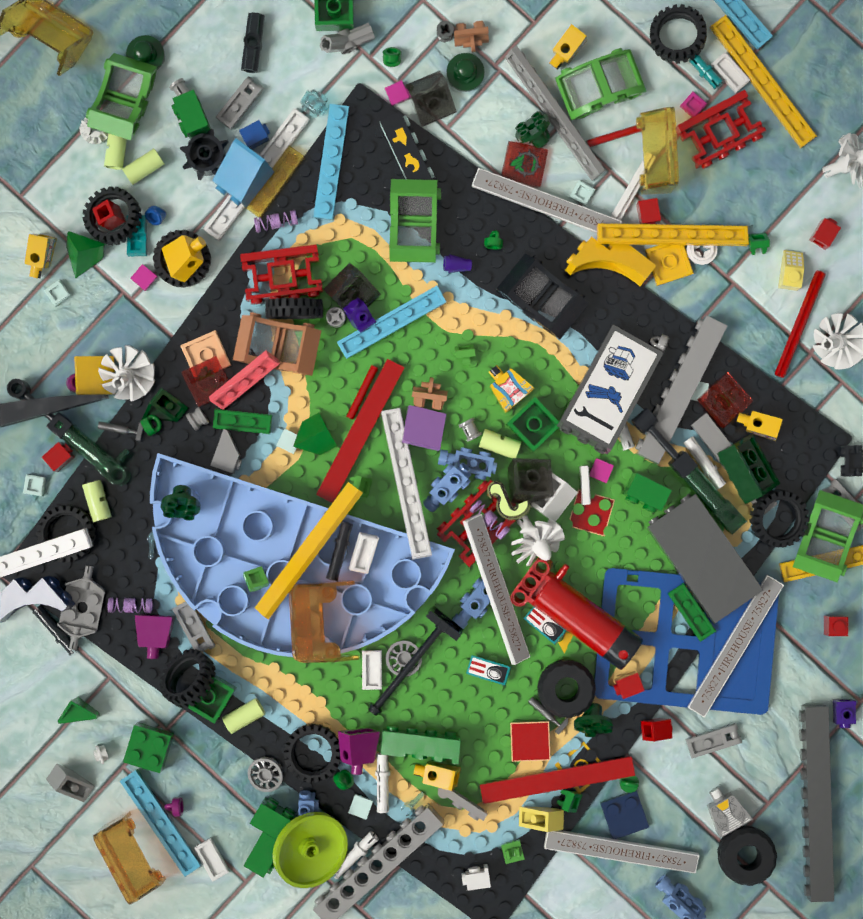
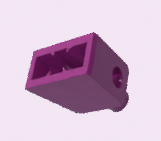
(153, 632)
(358, 747)

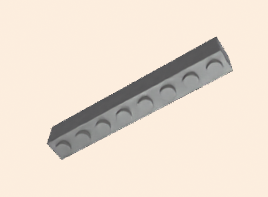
(682, 386)

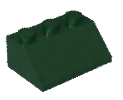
(748, 468)

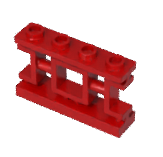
(713, 117)
(279, 257)
(467, 513)

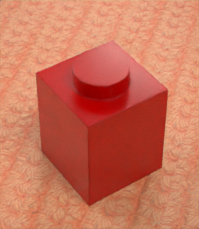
(648, 211)
(109, 215)
(825, 233)
(58, 456)
(835, 625)
(628, 685)
(656, 729)

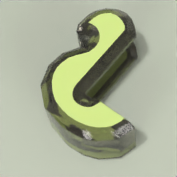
(504, 507)

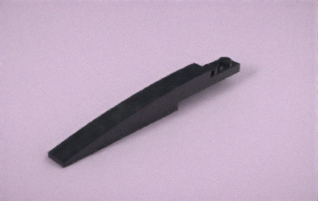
(26, 410)

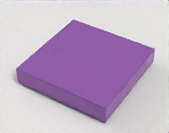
(423, 428)

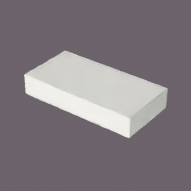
(730, 72)
(585, 485)
(363, 553)
(371, 669)
(211, 859)

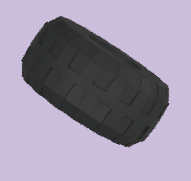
(570, 707)
(760, 868)

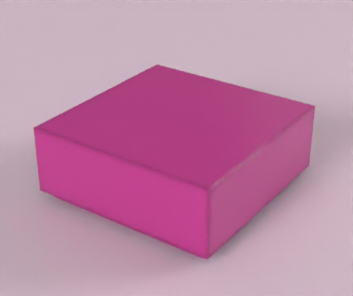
(397, 93)
(693, 104)
(143, 277)
(601, 470)

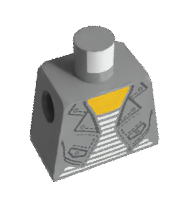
(726, 812)

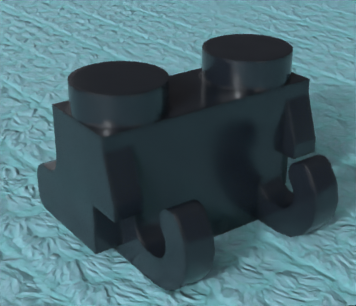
(852, 461)

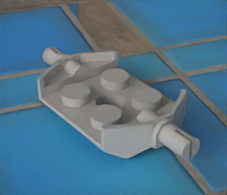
(72, 620)

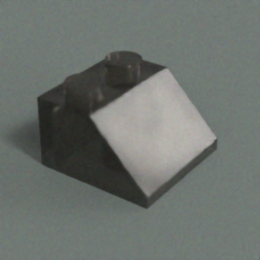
(431, 98)
(349, 286)
(530, 480)

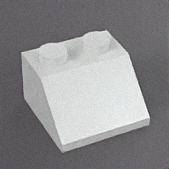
(555, 505)

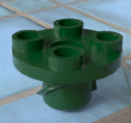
(147, 50)
(465, 72)
(534, 130)
(180, 504)
(593, 722)

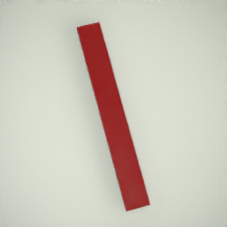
(360, 431)
(557, 779)

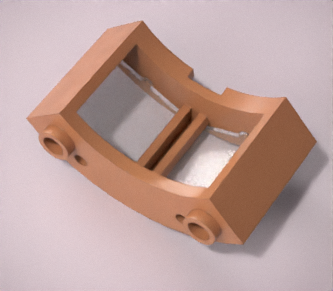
(290, 343)

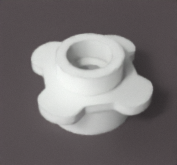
(100, 754)

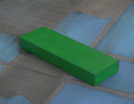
(242, 421)
(691, 612)

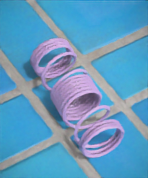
(275, 221)
(489, 519)
(129, 605)

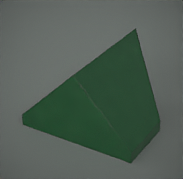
(165, 407)

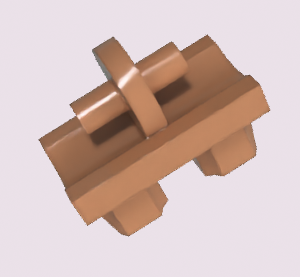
(471, 37)
(429, 392)

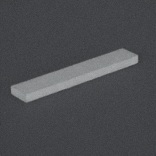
(716, 441)

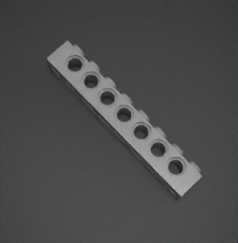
(432, 821)

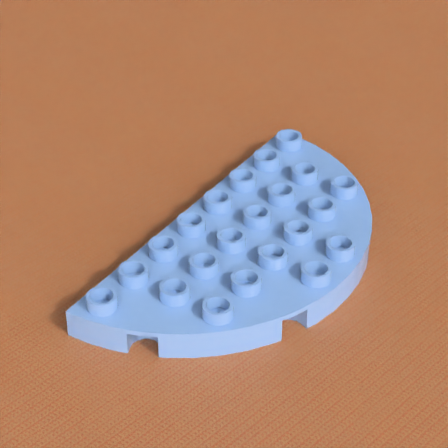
(258, 527)

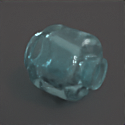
(314, 103)

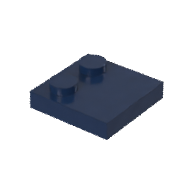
(624, 815)

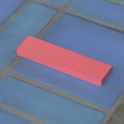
(244, 380)

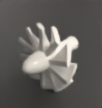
(851, 159)
(840, 348)
(132, 378)
(538, 540)

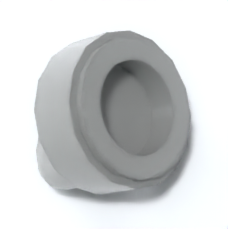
(663, 342)

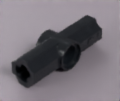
(254, 30)

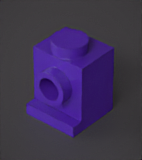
(359, 315)
(839, 708)

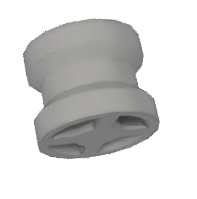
(333, 315)
(197, 418)

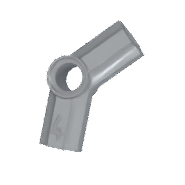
(347, 40)

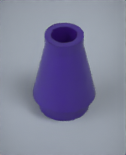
(456, 264)

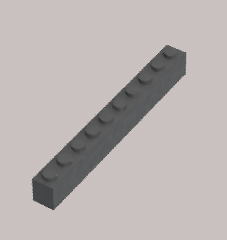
(817, 803)

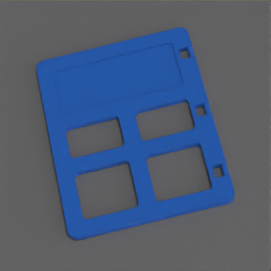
(748, 684)

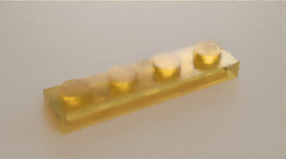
(282, 173)

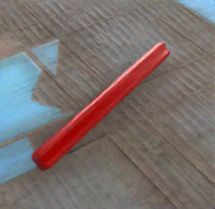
(800, 323)

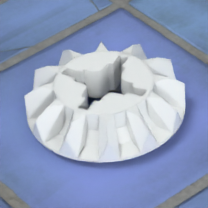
(93, 138)
(707, 257)

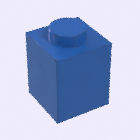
(255, 134)

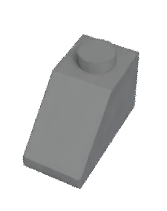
(227, 454)
(69, 783)

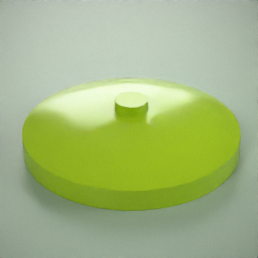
(310, 850)

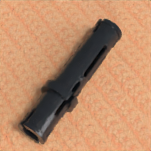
(341, 544)
(60, 636)

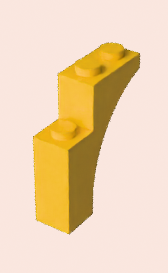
(616, 257)

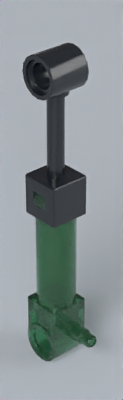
(68, 431)
(688, 470)

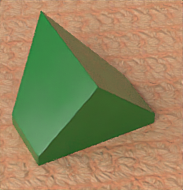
(83, 252)
(314, 436)
(78, 711)

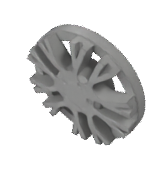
(402, 657)
(265, 774)

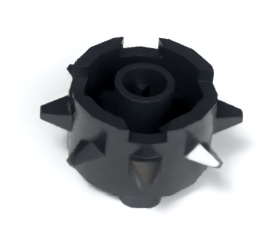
(194, 154)

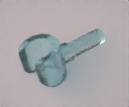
(151, 540)
(411, 804)

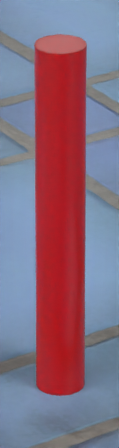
(612, 136)
(362, 391)

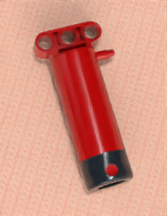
(577, 614)

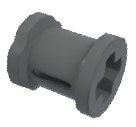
(442, 26)

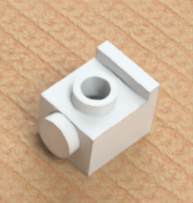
(476, 878)

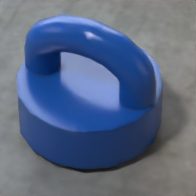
(155, 215)

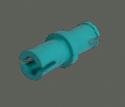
(706, 71)

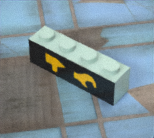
(404, 147)

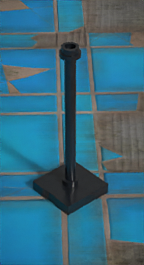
(443, 625)

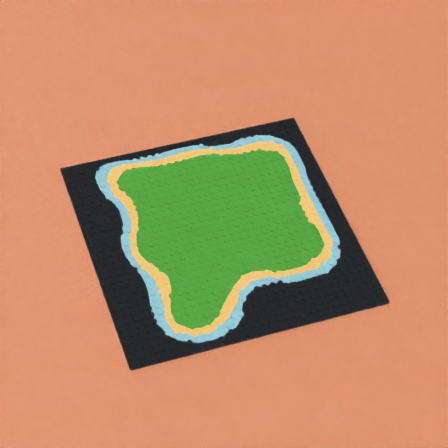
(475, 313)

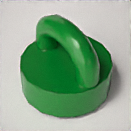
(392, 56)
(493, 242)
(148, 426)
(343, 779)
(629, 784)

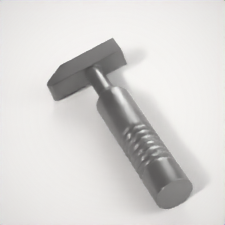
(121, 429)
(549, 716)

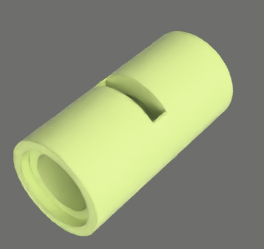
(115, 153)
(143, 166)
(501, 445)
(96, 501)
(243, 715)

